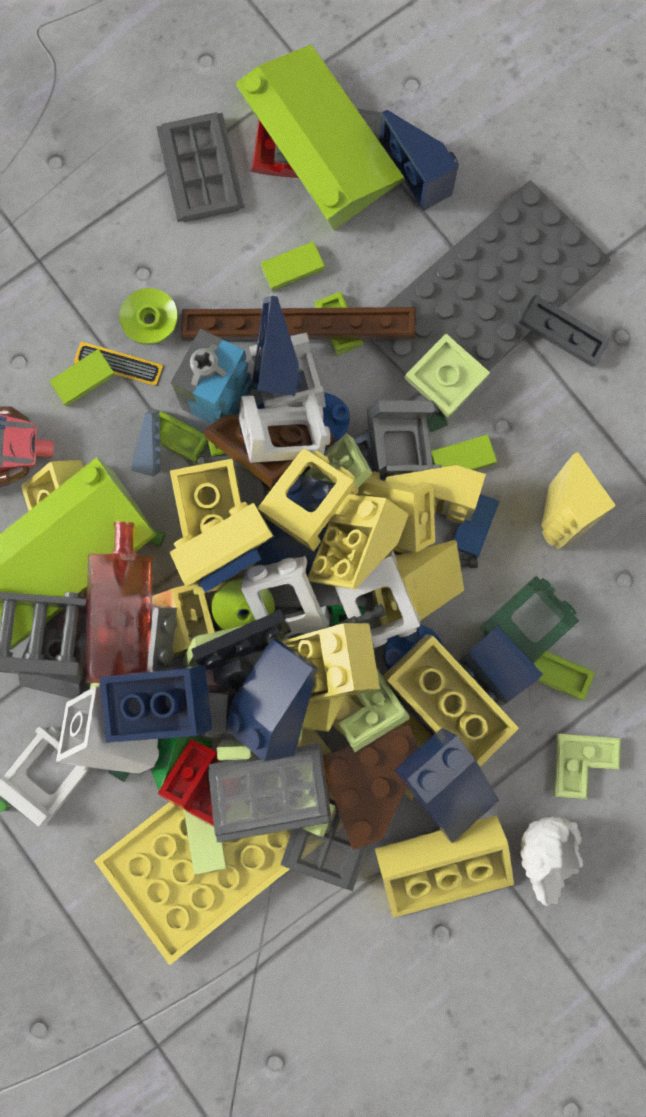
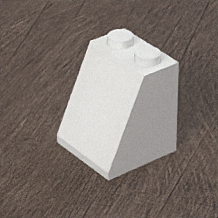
(85, 741)

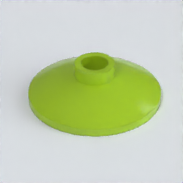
(145, 304)
(230, 600)

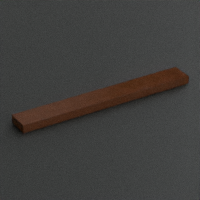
(317, 322)

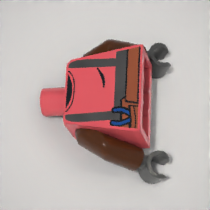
(19, 445)

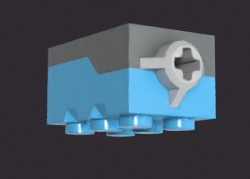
(212, 378)

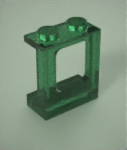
(503, 619)

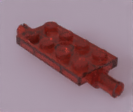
(118, 608)

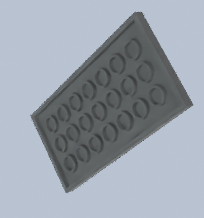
(490, 277)

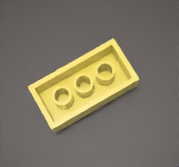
(449, 698)

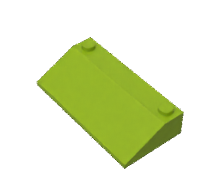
(320, 133)
(52, 541)

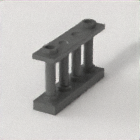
(33, 661)

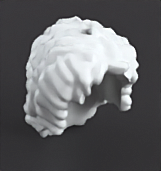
(550, 856)

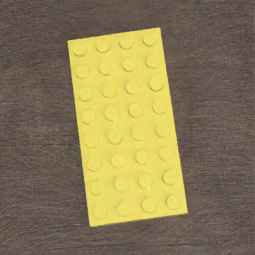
(158, 882)

